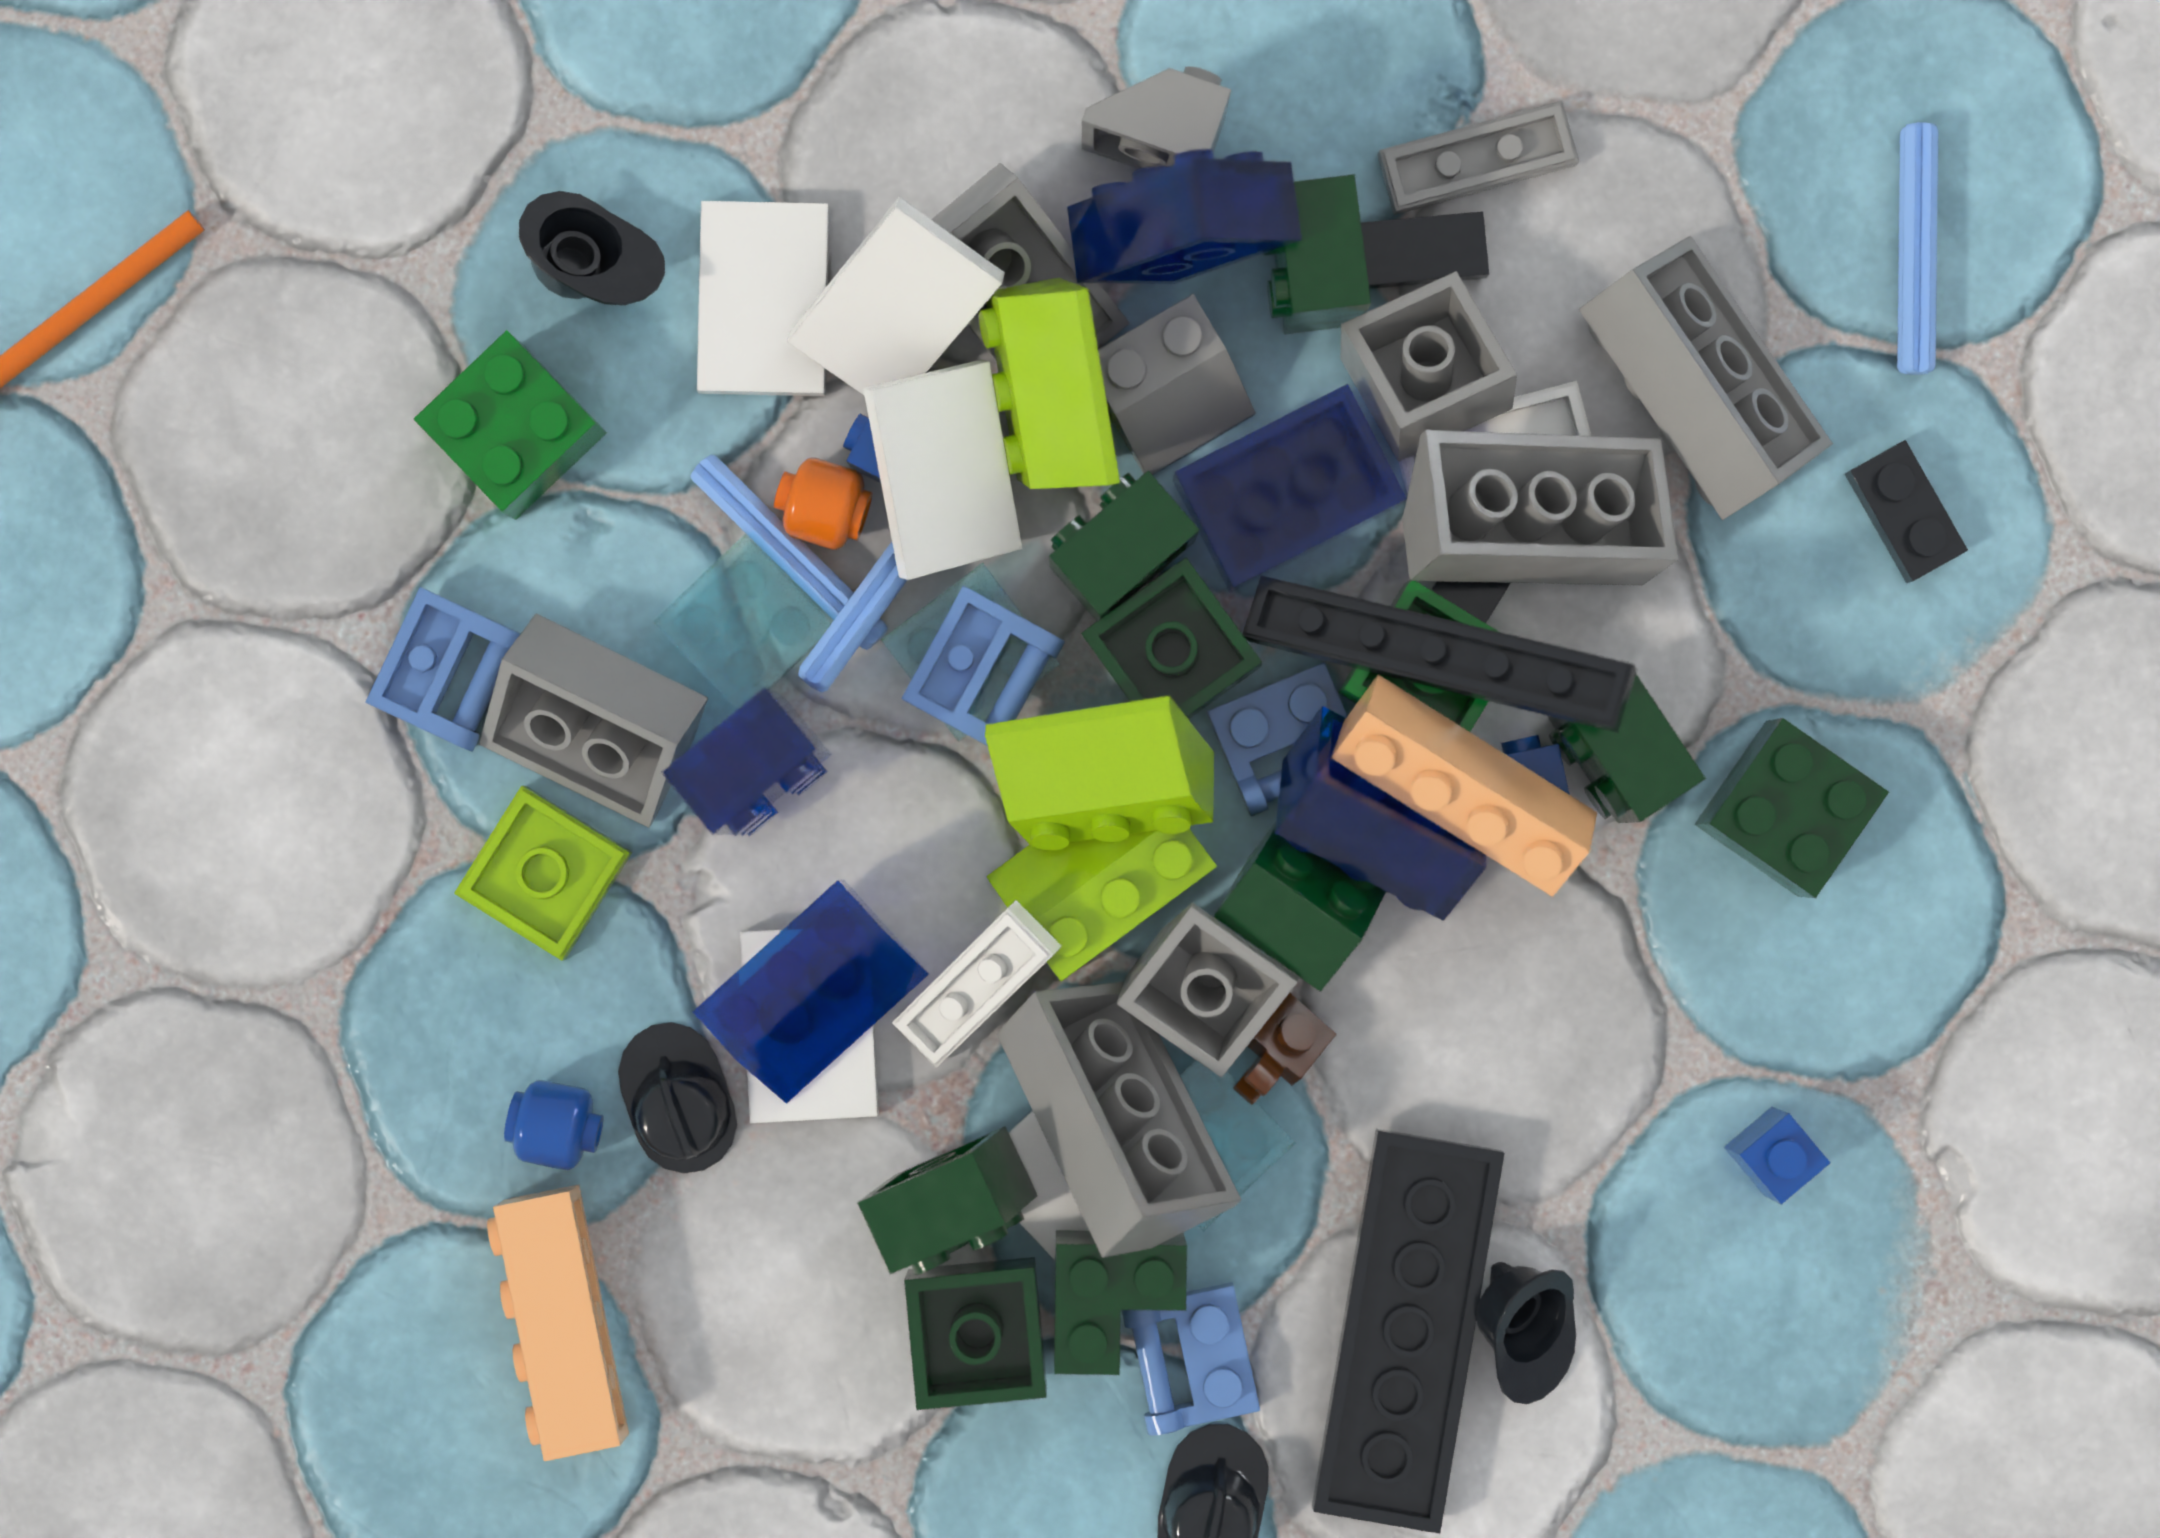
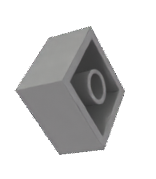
(1427, 364)

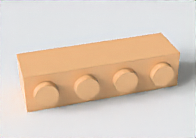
(1465, 786)
(559, 1323)

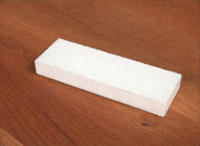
(976, 983)

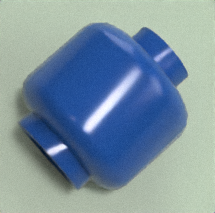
(552, 1124)

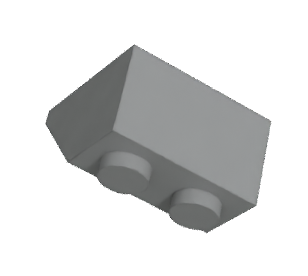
(1158, 118)
(1171, 386)
(1205, 988)

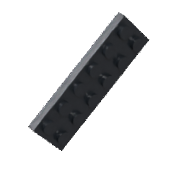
(1407, 1331)

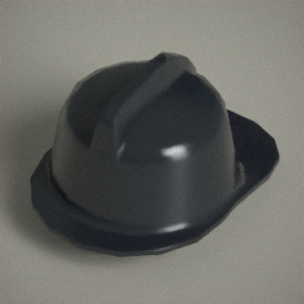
(589, 251)
(677, 1098)
(1530, 1328)
(1214, 1486)

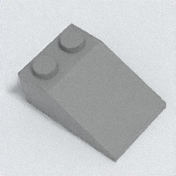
(1016, 235)

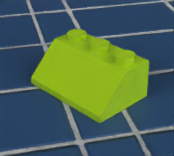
(1050, 385)
(1102, 773)
(1099, 888)

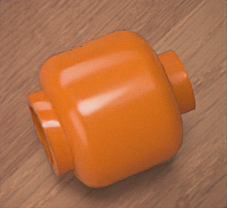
(823, 503)

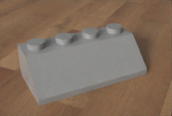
(1705, 377)
(1538, 509)
(1116, 1118)

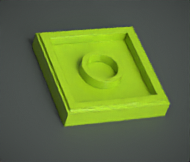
(543, 873)

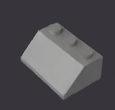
(590, 719)

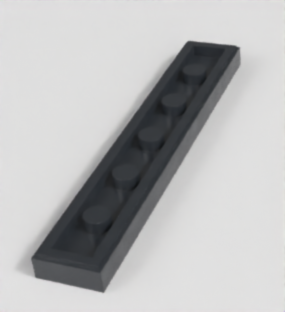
(1440, 653)

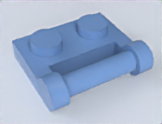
(965, 656)
(426, 660)
(1269, 722)
(1213, 1359)

